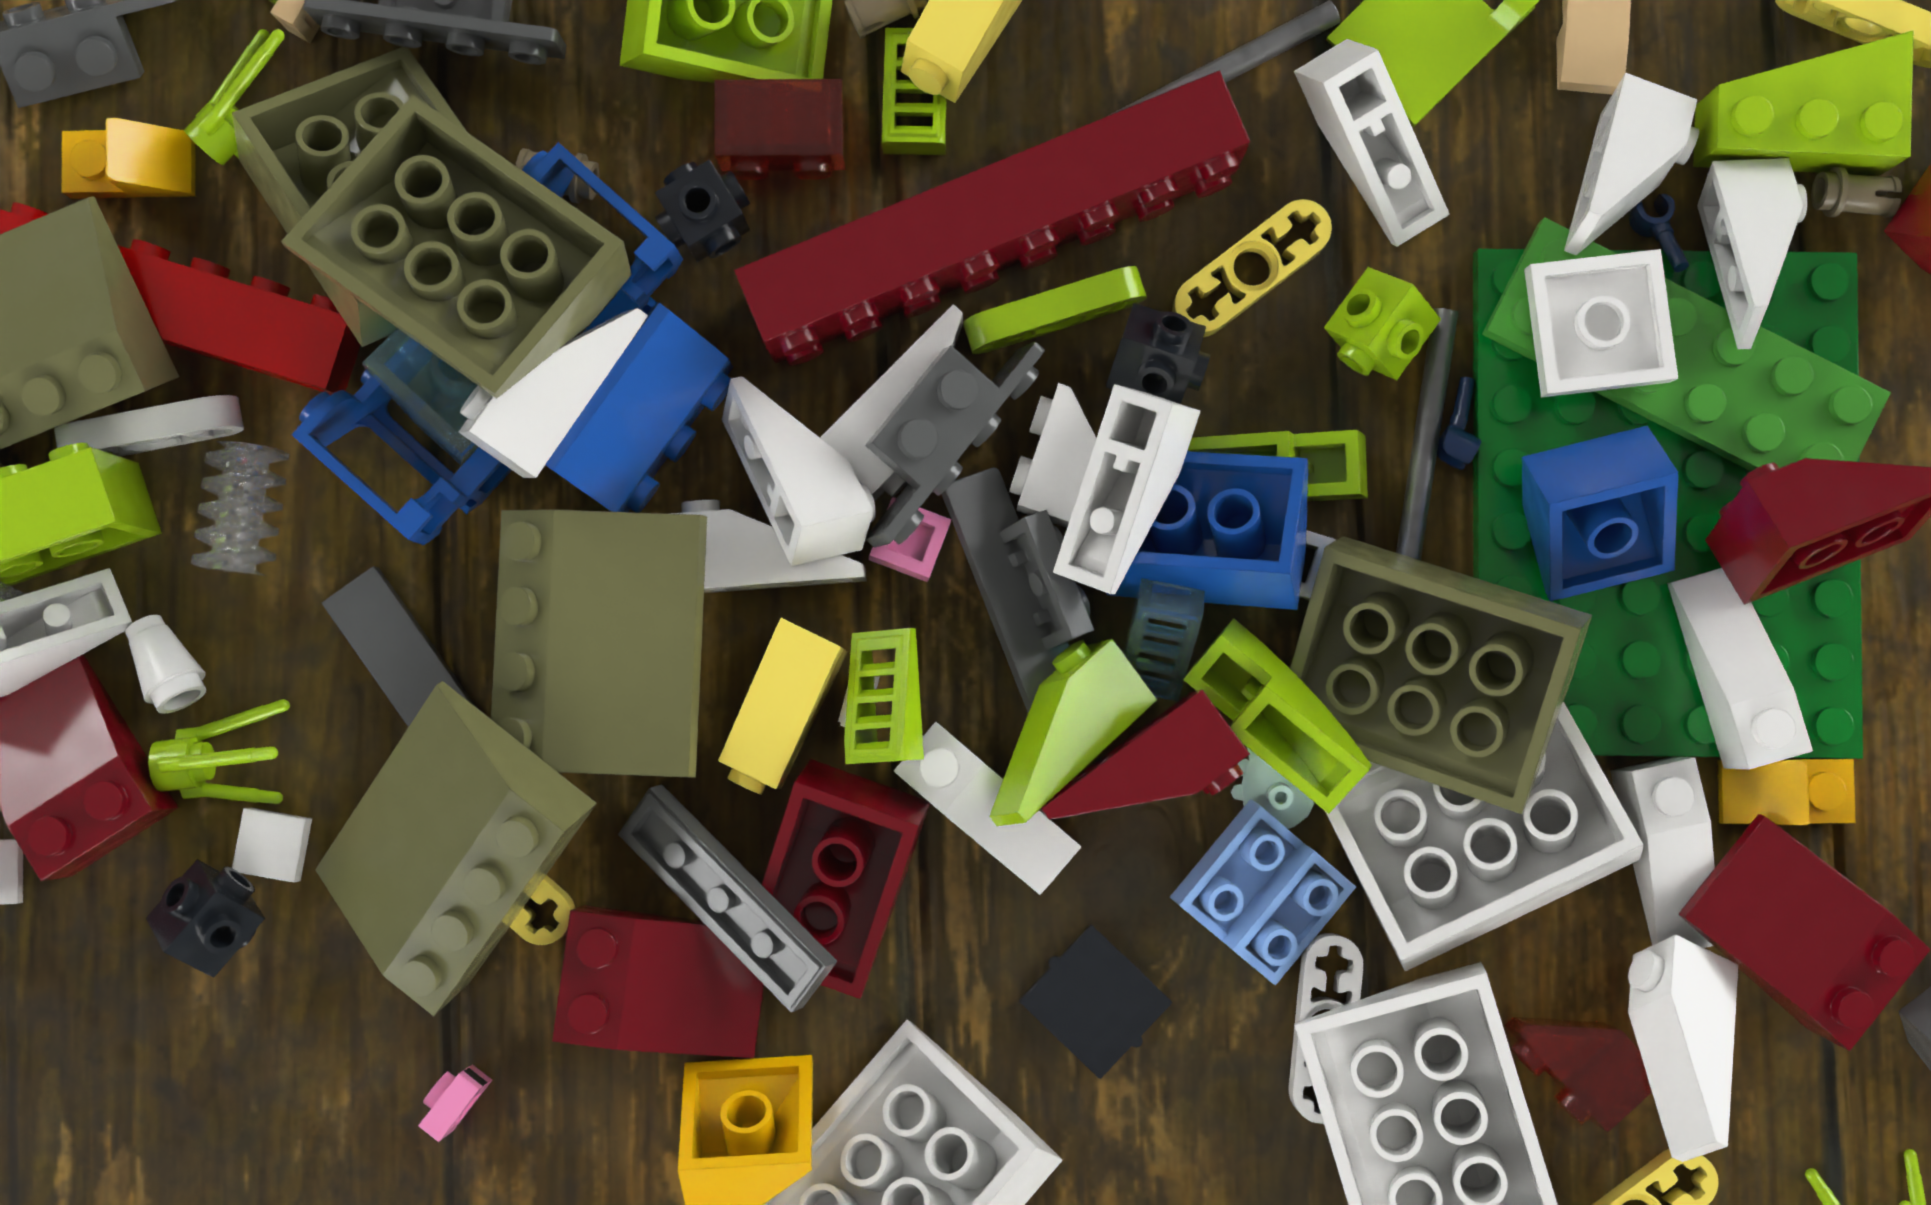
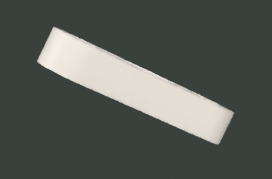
(156, 426)
(1309, 977)

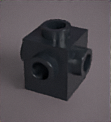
(714, 229)
(1159, 354)
(206, 917)

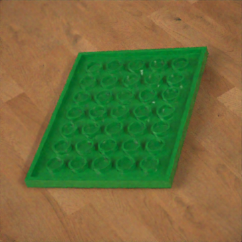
(1634, 671)

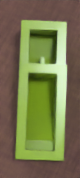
(1334, 457)
(1279, 716)

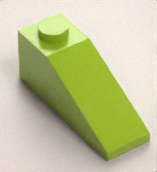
(1068, 725)

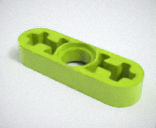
(1054, 309)

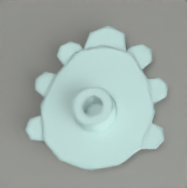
(1271, 792)

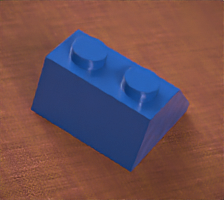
(1601, 512)

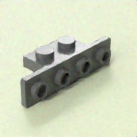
(463, 25)
(68, 48)
(936, 424)
(1014, 569)

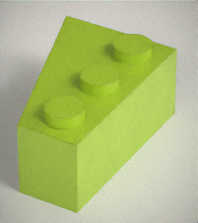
(1818, 112)

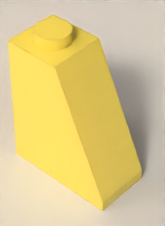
(953, 42)
(780, 706)

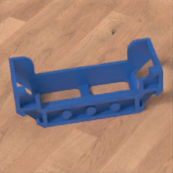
(334, 415)

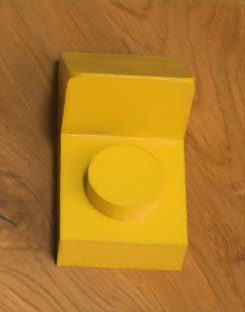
(128, 161)
(1788, 792)

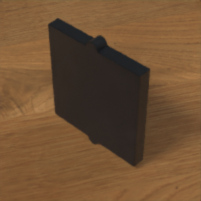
(1095, 1001)

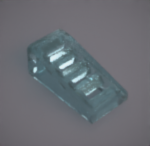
(1167, 604)

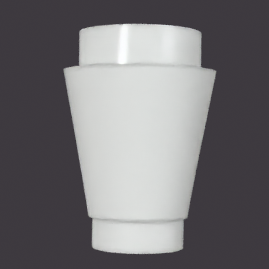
(164, 665)

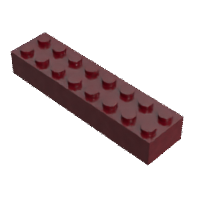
(995, 220)

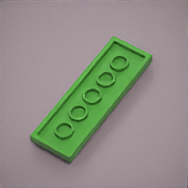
(1736, 402)

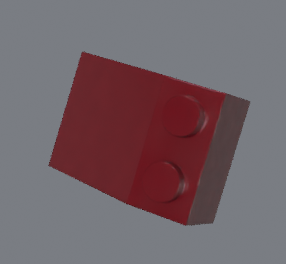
(1814, 520)
(1167, 758)
(72, 772)
(844, 864)
(1804, 933)
(654, 987)

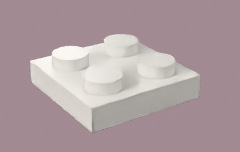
(1601, 323)

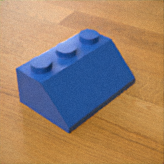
(642, 413)
(1230, 531)

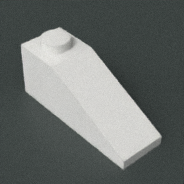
(1373, 138)
(1632, 152)
(1749, 224)
(539, 410)
(870, 411)
(798, 477)
(1124, 485)
(750, 557)
(57, 626)
(1738, 674)
(965, 793)
(1674, 825)
(1685, 1034)

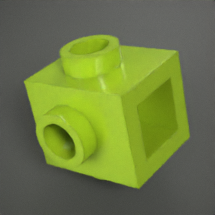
(1381, 324)

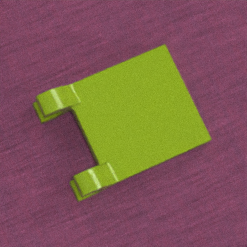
(1430, 42)

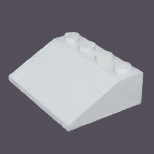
(1460, 867)
(1425, 1097)
(920, 1135)

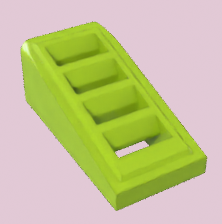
(908, 139)
(905, 719)

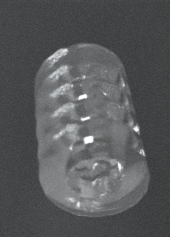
(239, 507)

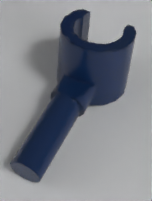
(1660, 229)
(1455, 444)

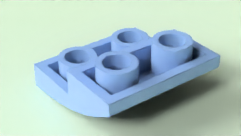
(1263, 891)

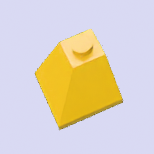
(745, 1129)

